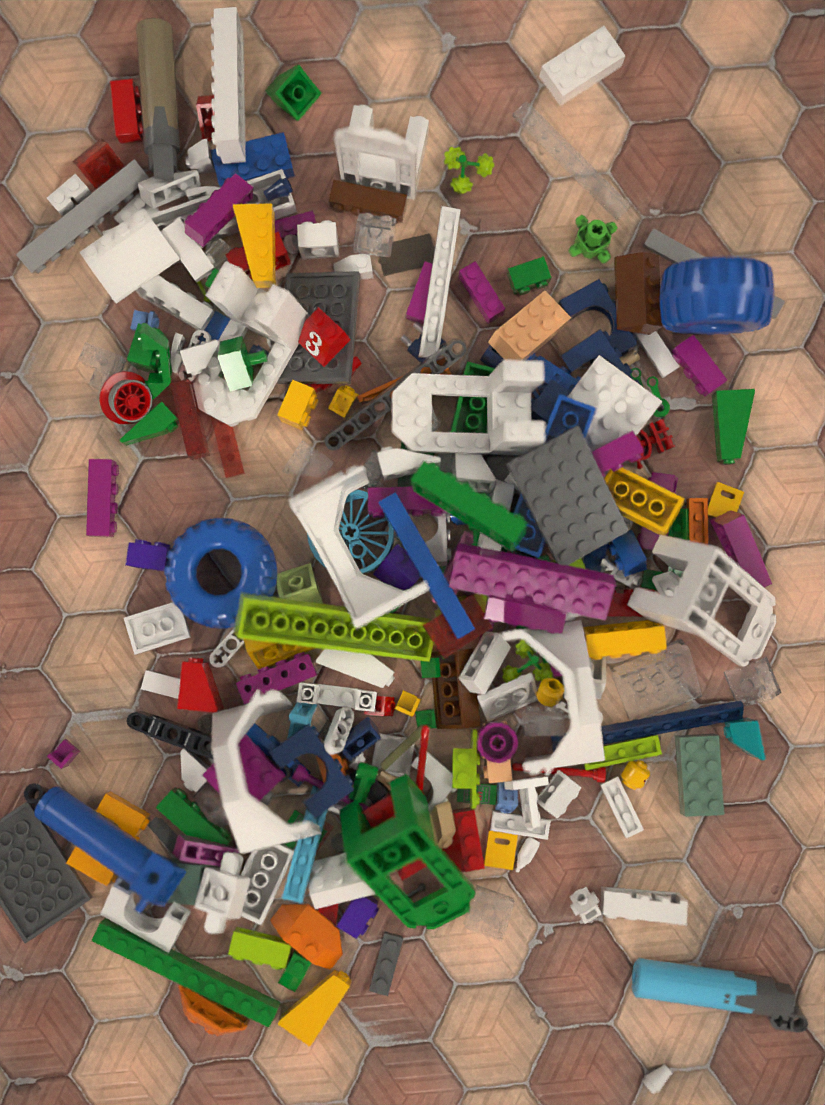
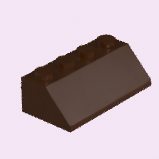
(638, 292)
(453, 702)

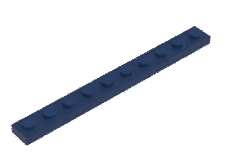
(666, 723)

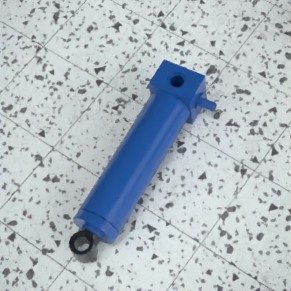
(149, 873)

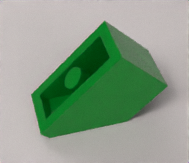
(294, 972)

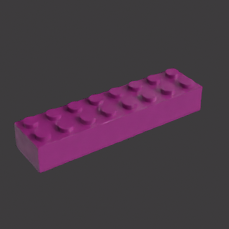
(532, 581)

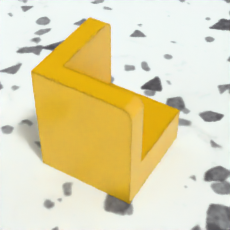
(408, 703)

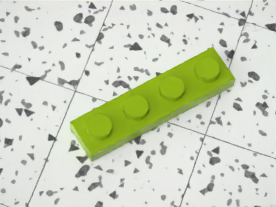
(628, 751)

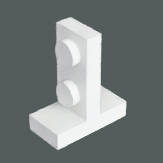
(528, 798)

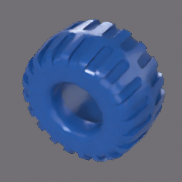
(717, 296)
(236, 536)

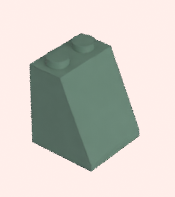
(188, 888)

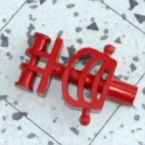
(654, 438)

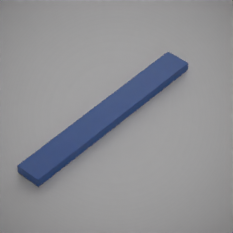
(426, 565)

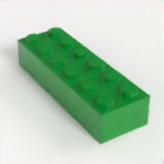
(469, 506)

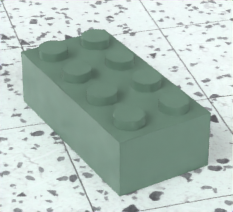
(699, 775)

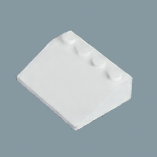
(129, 255)

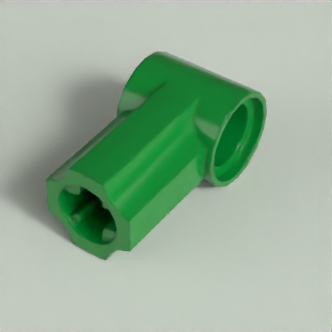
(364, 777)

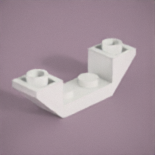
(337, 696)

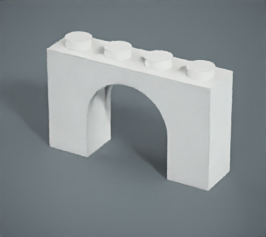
(440, 778)
(160, 932)

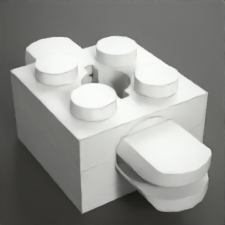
(214, 889)

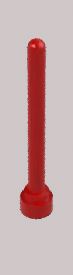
(422, 757)
(596, 774)

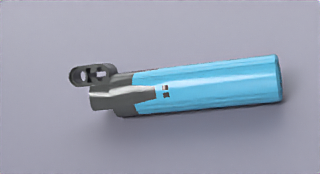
(719, 991)

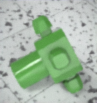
(593, 239)

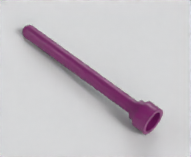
(301, 774)

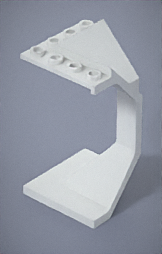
(320, 514)
(570, 656)
(250, 821)

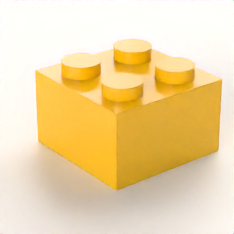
(297, 405)

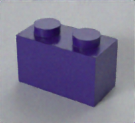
(357, 914)

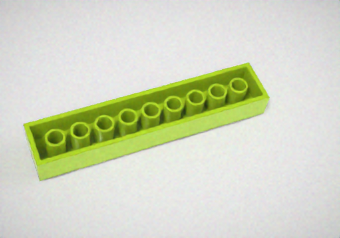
(331, 628)

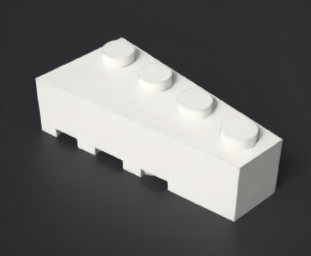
(176, 302)
(644, 905)

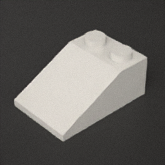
(401, 462)

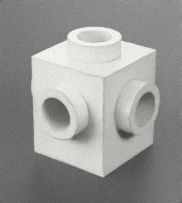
(585, 905)

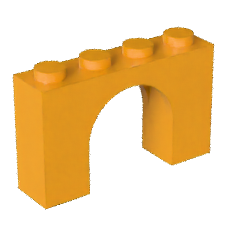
(128, 818)

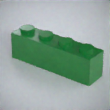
(190, 818)

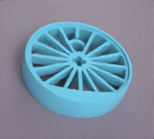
(353, 541)

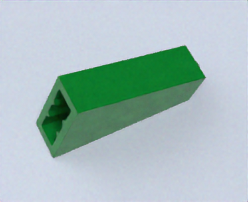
(731, 422)

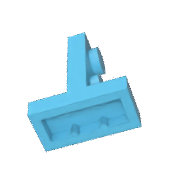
(300, 717)

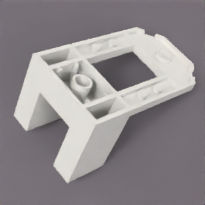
(381, 157)
(269, 314)
(508, 410)
(699, 594)

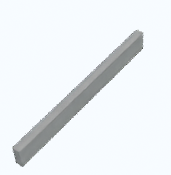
(677, 252)

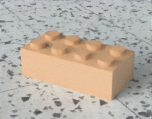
(529, 328)

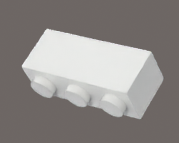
(188, 250)
(484, 662)

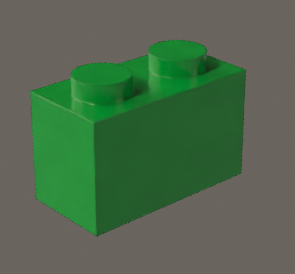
(529, 276)

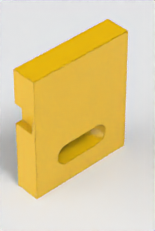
(721, 504)
(499, 854)

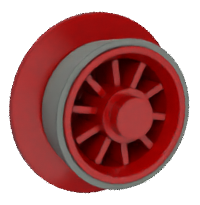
(125, 398)

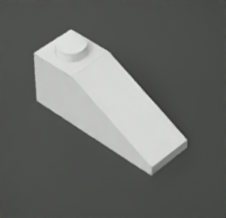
(163, 191)

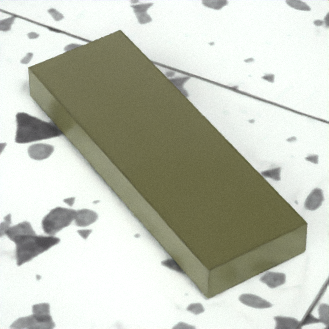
(404, 746)

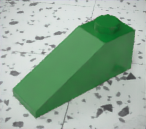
(154, 424)

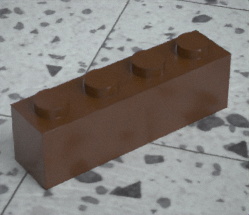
(364, 199)

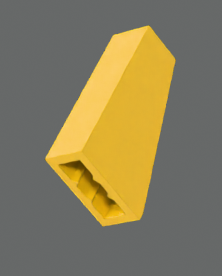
(314, 1009)

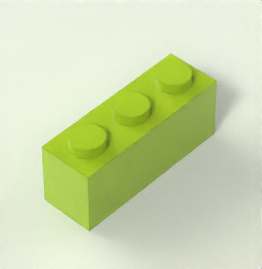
(259, 948)

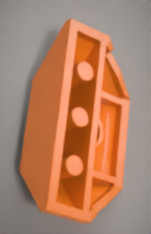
(309, 933)
(210, 1014)

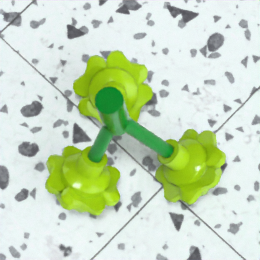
(456, 157)
(525, 650)

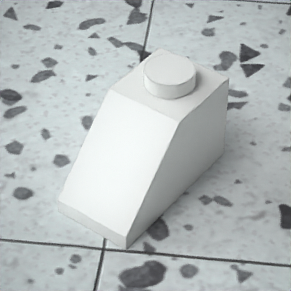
(200, 158)
(357, 262)
(197, 356)
(192, 769)

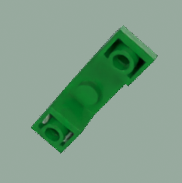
(154, 340)

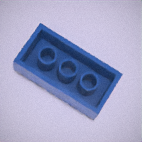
(262, 157)

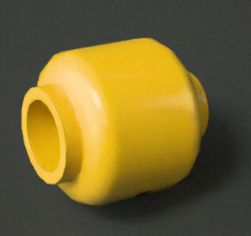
(550, 692)
(635, 774)

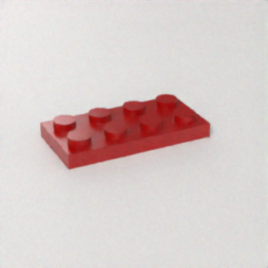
(382, 812)

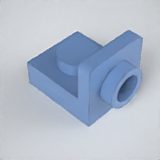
(144, 317)
(506, 799)

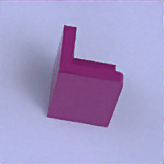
(64, 754)

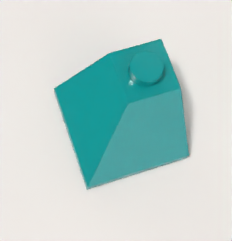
(746, 736)

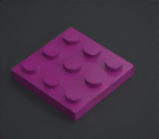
(258, 770)

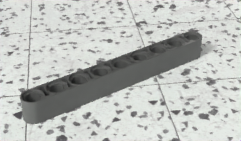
(384, 397)

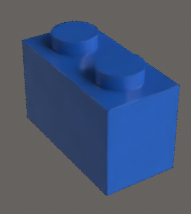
(628, 554)

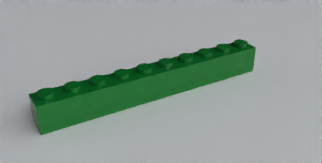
(187, 973)

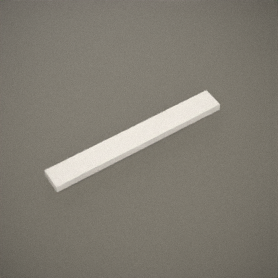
(439, 281)

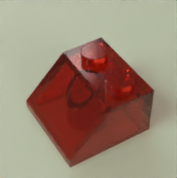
(98, 163)

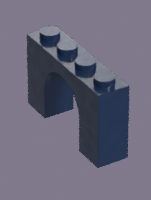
(596, 298)
(591, 348)
(335, 785)

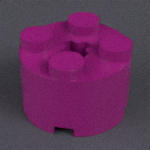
(506, 747)

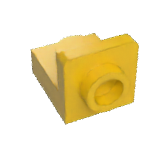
(343, 400)

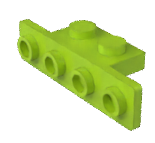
(464, 769)

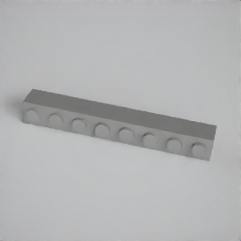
(82, 217)

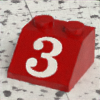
(322, 337)

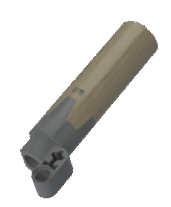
(158, 96)

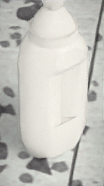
(527, 853)

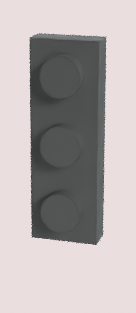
(386, 963)

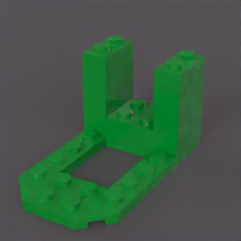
(396, 843)

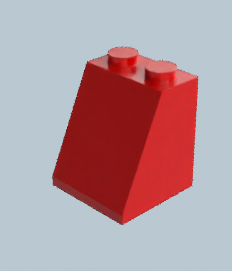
(198, 687)

